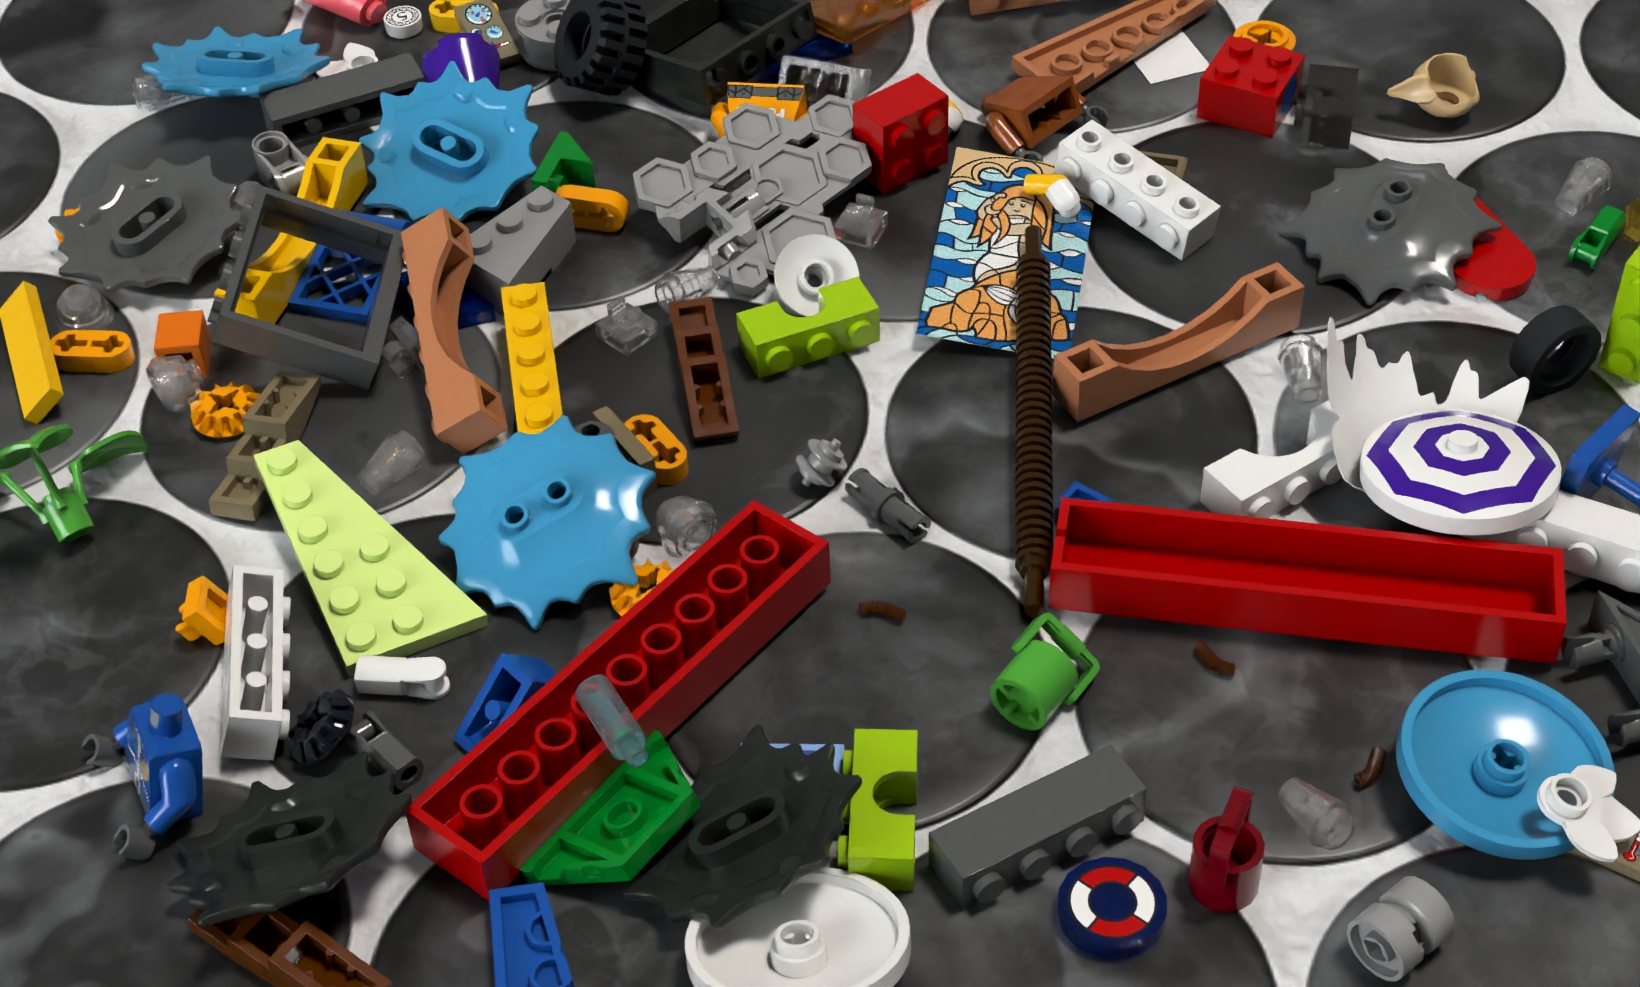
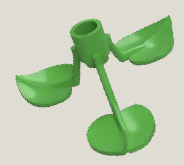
(62, 508)

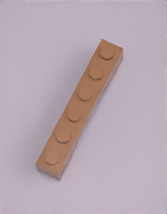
(438, 264)
(1105, 375)

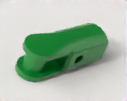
(1598, 236)

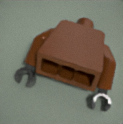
(1034, 110)

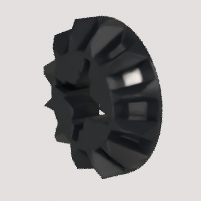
(321, 727)

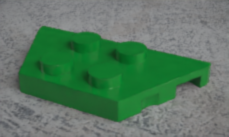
(618, 824)

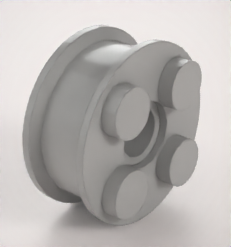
(538, 25)

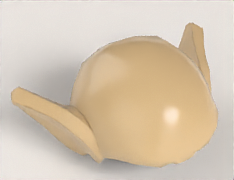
(1441, 86)

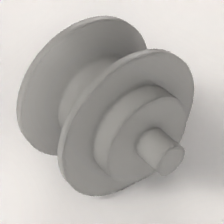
(821, 462)

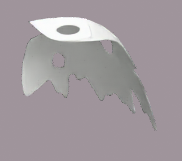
(1391, 392)

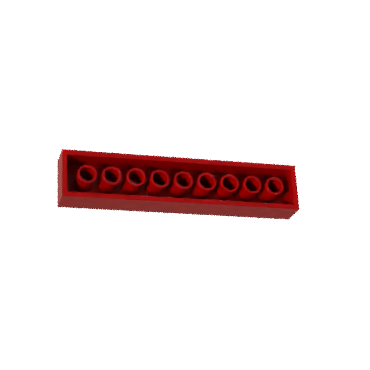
(662, 662)

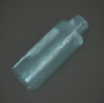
(612, 720)

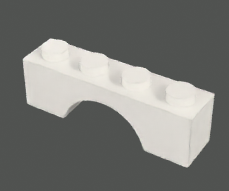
(1266, 484)

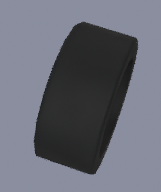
(1542, 336)

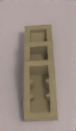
(271, 421)

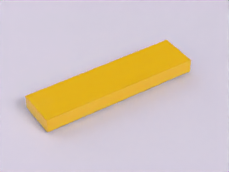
(30, 353)

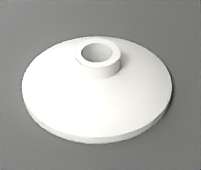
(811, 255)

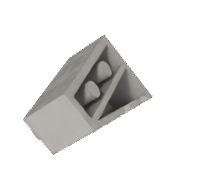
(521, 244)

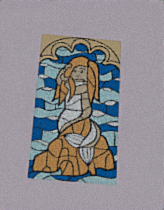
(979, 244)

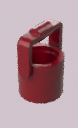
(1227, 857)

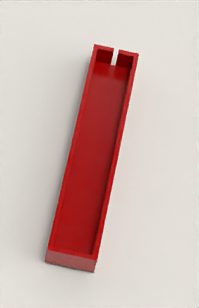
(1309, 580)

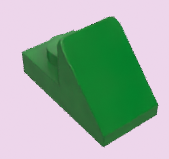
(564, 165)

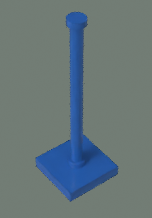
(1598, 457)

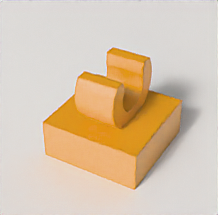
(203, 612)

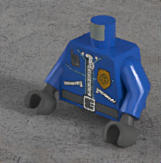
(164, 766)

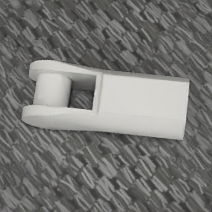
(402, 676)

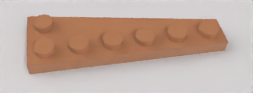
(1108, 41)

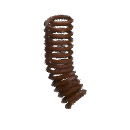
(874, 608)
(1219, 664)
(1364, 775)

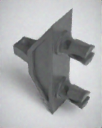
(1618, 640)

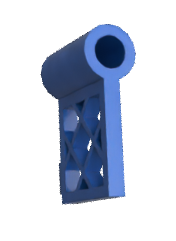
(332, 304)

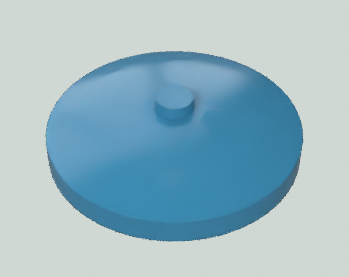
(1481, 750)

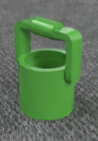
(1042, 674)

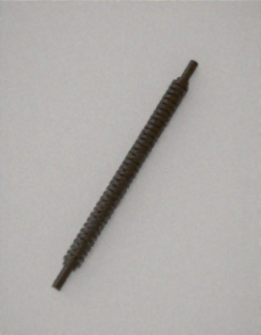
(1033, 422)

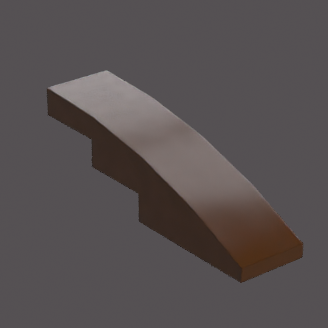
(703, 369)
(288, 952)

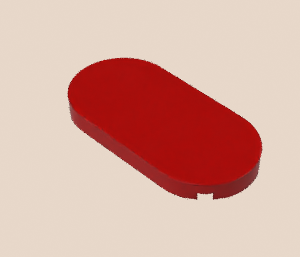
(1498, 266)

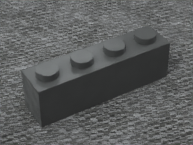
(339, 101)
(1037, 827)

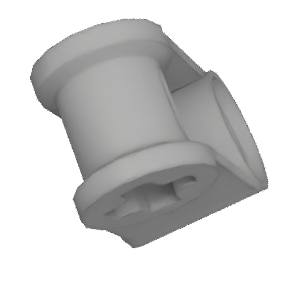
(278, 161)

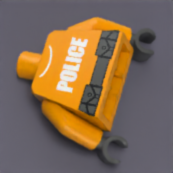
(785, 100)

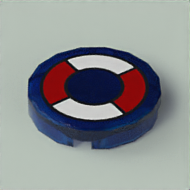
(1112, 907)

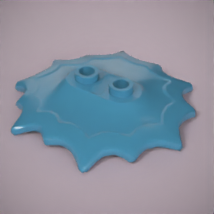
(235, 65)
(482, 140)
(547, 519)

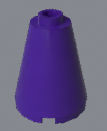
(470, 52)

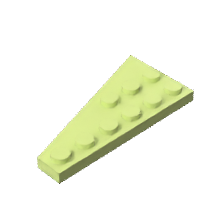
(362, 572)

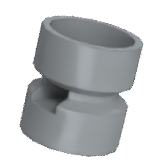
(1401, 928)

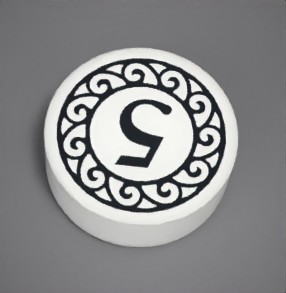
(403, 22)

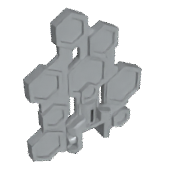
(781, 178)

